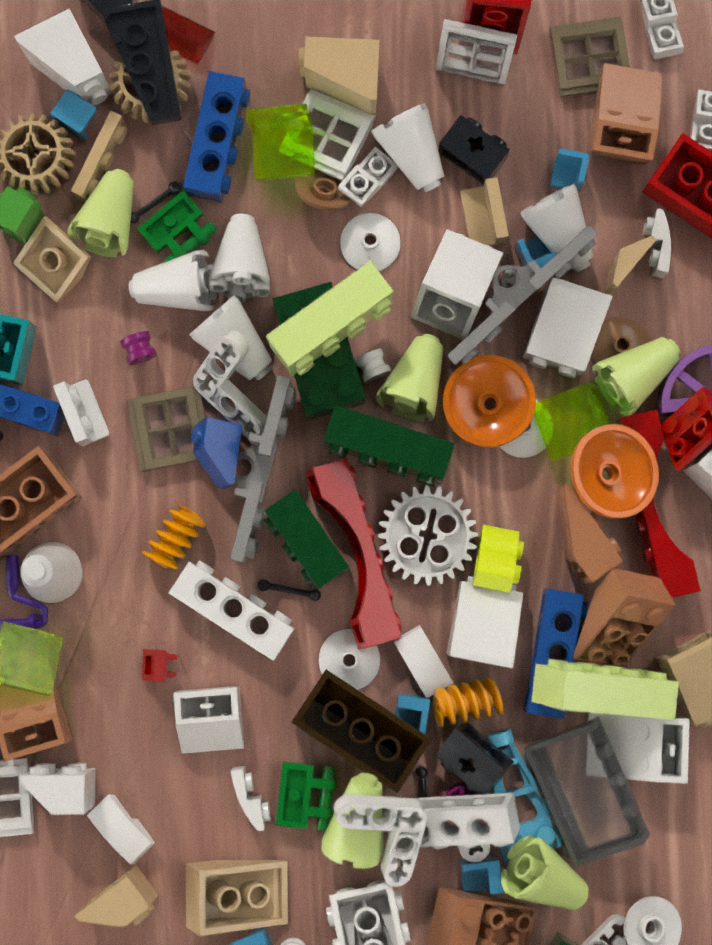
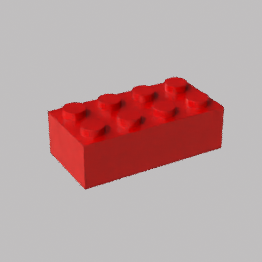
(498, 15)
(685, 183)

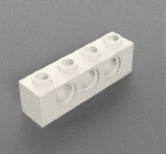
(188, 591)
(464, 811)

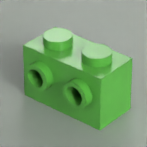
(19, 214)

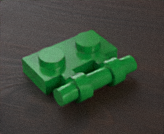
(171, 222)
(295, 795)

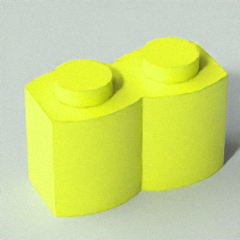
(497, 558)

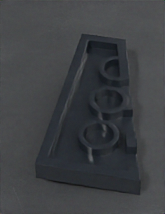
(144, 48)

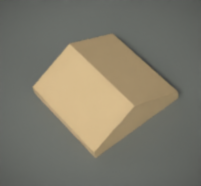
(52, 260)
(625, 261)

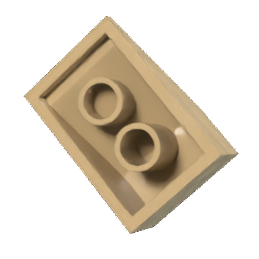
(236, 895)

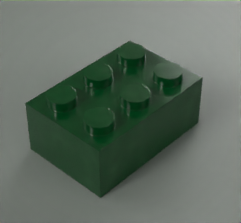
(305, 540)

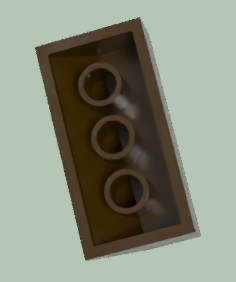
(361, 731)

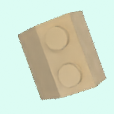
(121, 902)

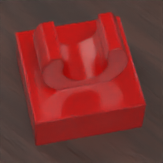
(155, 665)

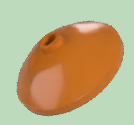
(483, 380)
(629, 467)

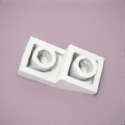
(661, 28)
(702, 119)
(368, 177)
(660, 257)
(423, 661)
(253, 806)
(121, 830)

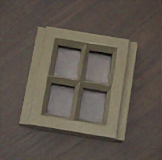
(581, 51)
(164, 427)

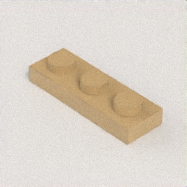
(100, 156)

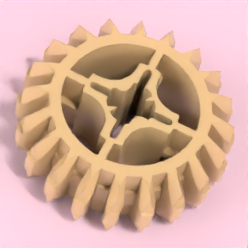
(129, 103)
(58, 156)

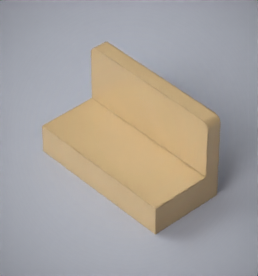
(485, 213)

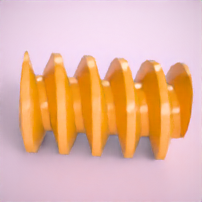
(174, 537)
(467, 699)

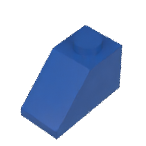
(217, 449)

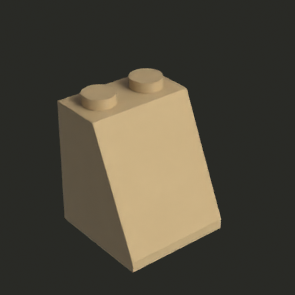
(342, 69)
(692, 668)

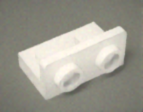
(82, 412)

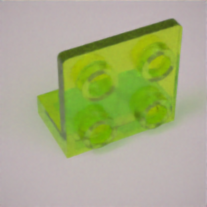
(282, 141)
(568, 418)
(28, 658)

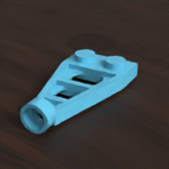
(541, 825)

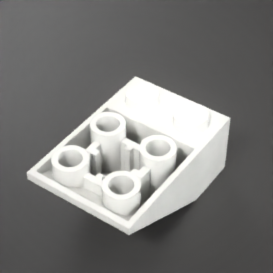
(649, 746)

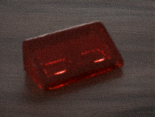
(186, 36)

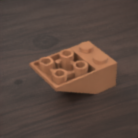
(626, 114)
(583, 540)
(622, 617)
(31, 722)
(479, 920)

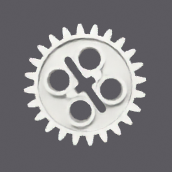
(400, 528)

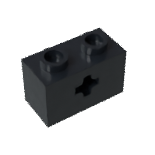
(478, 164)
(489, 761)

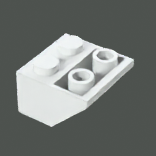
(209, 719)
(62, 789)

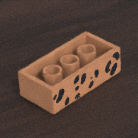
(31, 497)

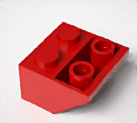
(689, 429)

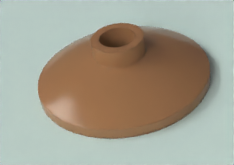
(321, 191)
(614, 330)

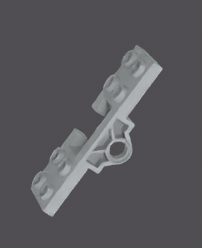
(527, 282)
(261, 457)

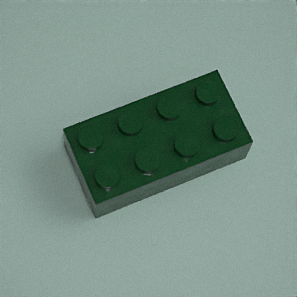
(333, 378)
(388, 445)

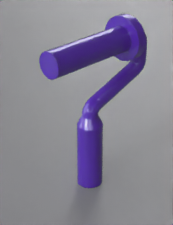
(12, 586)

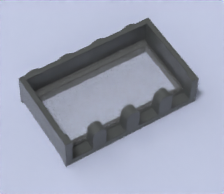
(586, 792)

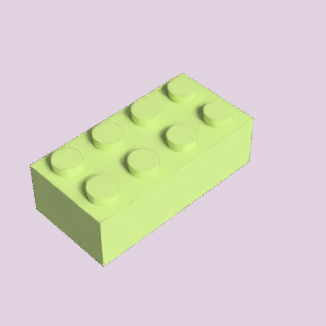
(331, 319)
(605, 689)

